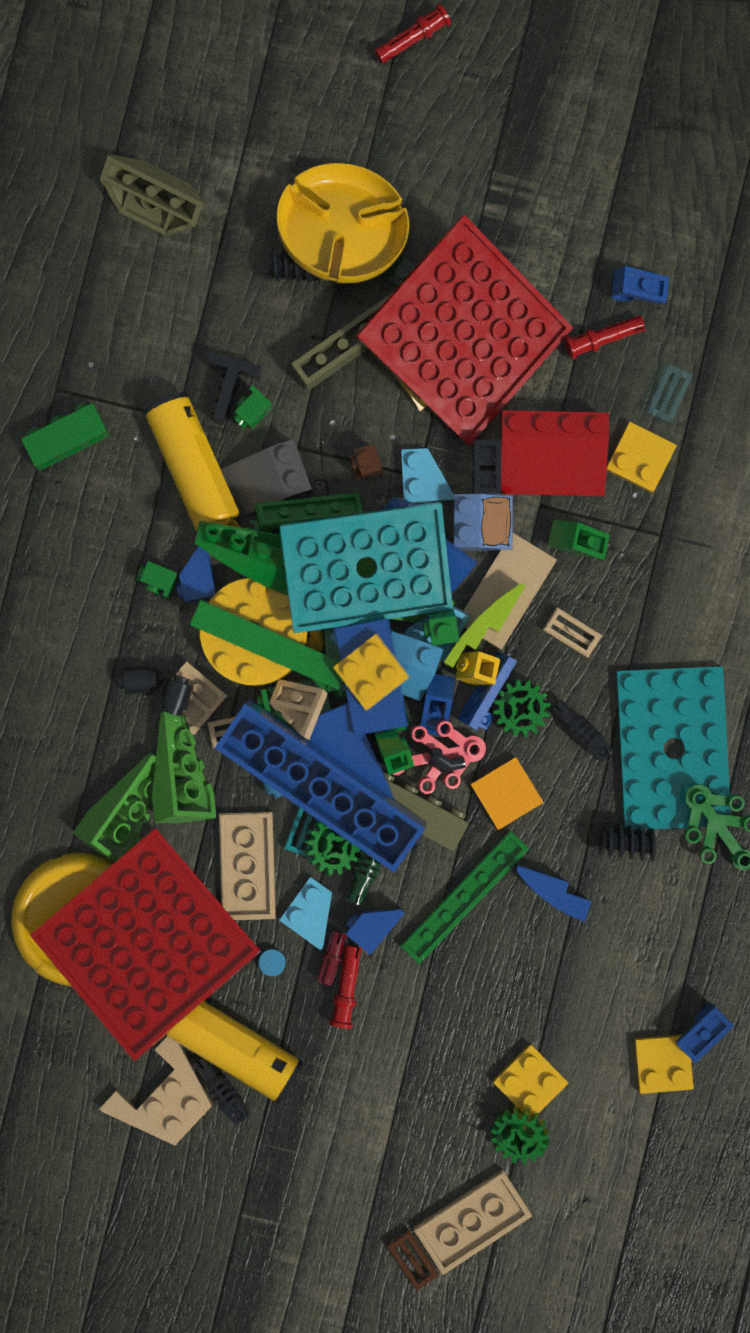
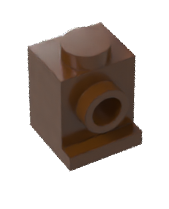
(365, 462)

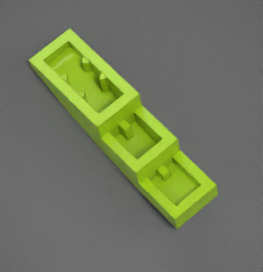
(491, 619)

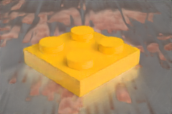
(371, 672)
(530, 1081)

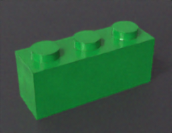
(65, 436)

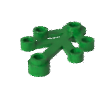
(716, 824)

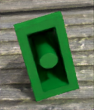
(578, 539)

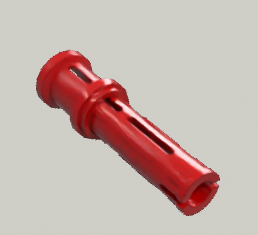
(421, 29)
(593, 339)
(345, 999)

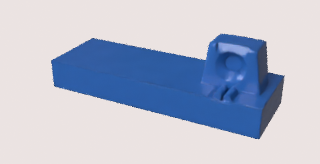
(475, 712)

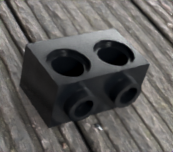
(487, 467)

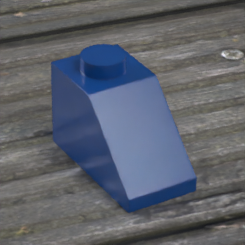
(197, 578)
(437, 703)
(372, 926)

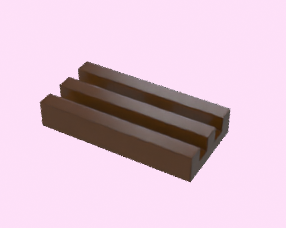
(399, 1240)

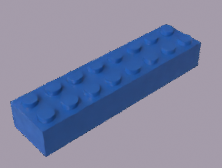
(321, 785)

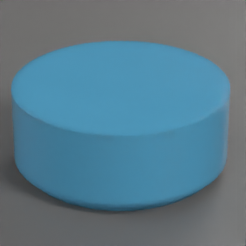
(272, 962)

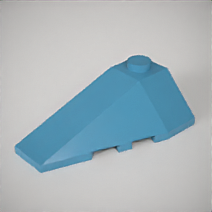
(417, 659)

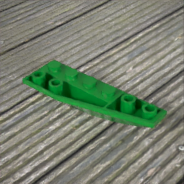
(246, 551)

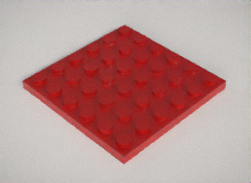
(464, 330)
(145, 944)

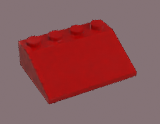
(554, 453)

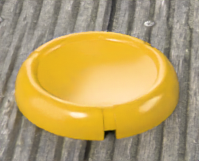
(342, 222)
(43, 895)

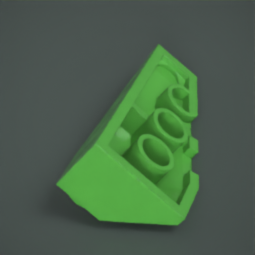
(179, 783)
(117, 818)

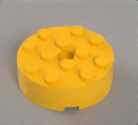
(262, 607)

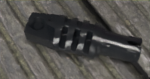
(582, 732)
(222, 1092)

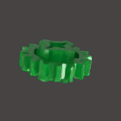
(531, 716)
(320, 850)
(520, 1137)

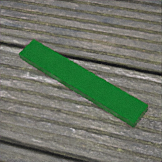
(266, 644)
(464, 897)

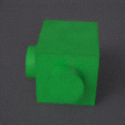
(441, 627)

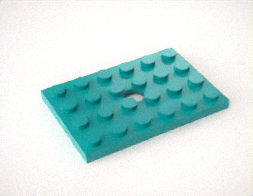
(323, 559)
(661, 707)

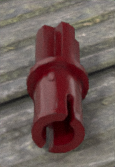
(331, 958)

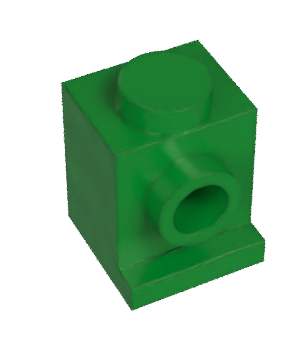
(252, 409)
(158, 579)
(394, 751)

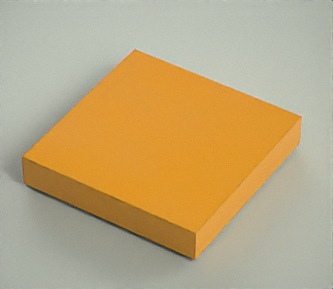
(506, 793)

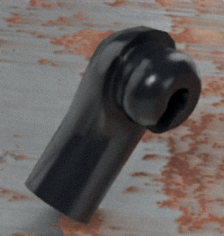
(443, 763)

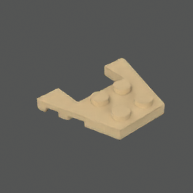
(172, 1106)

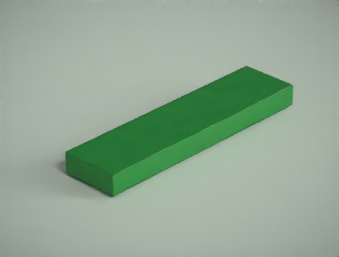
(274, 513)

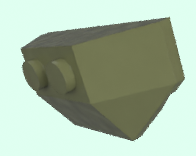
(151, 195)

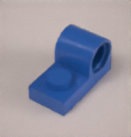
(636, 284)
(707, 1030)

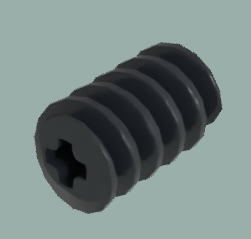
(286, 266)
(628, 841)

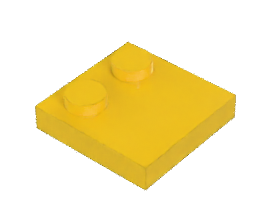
(641, 457)
(662, 1065)

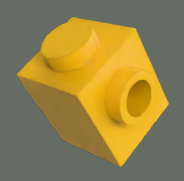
(477, 668)

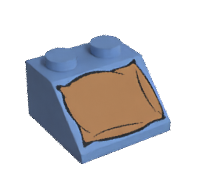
(483, 522)

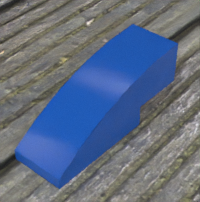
(554, 892)

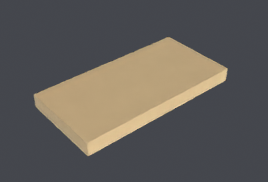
(510, 568)
(247, 865)
(472, 1221)

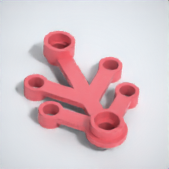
(463, 749)

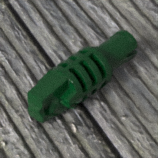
(365, 874)

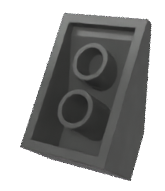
(267, 477)

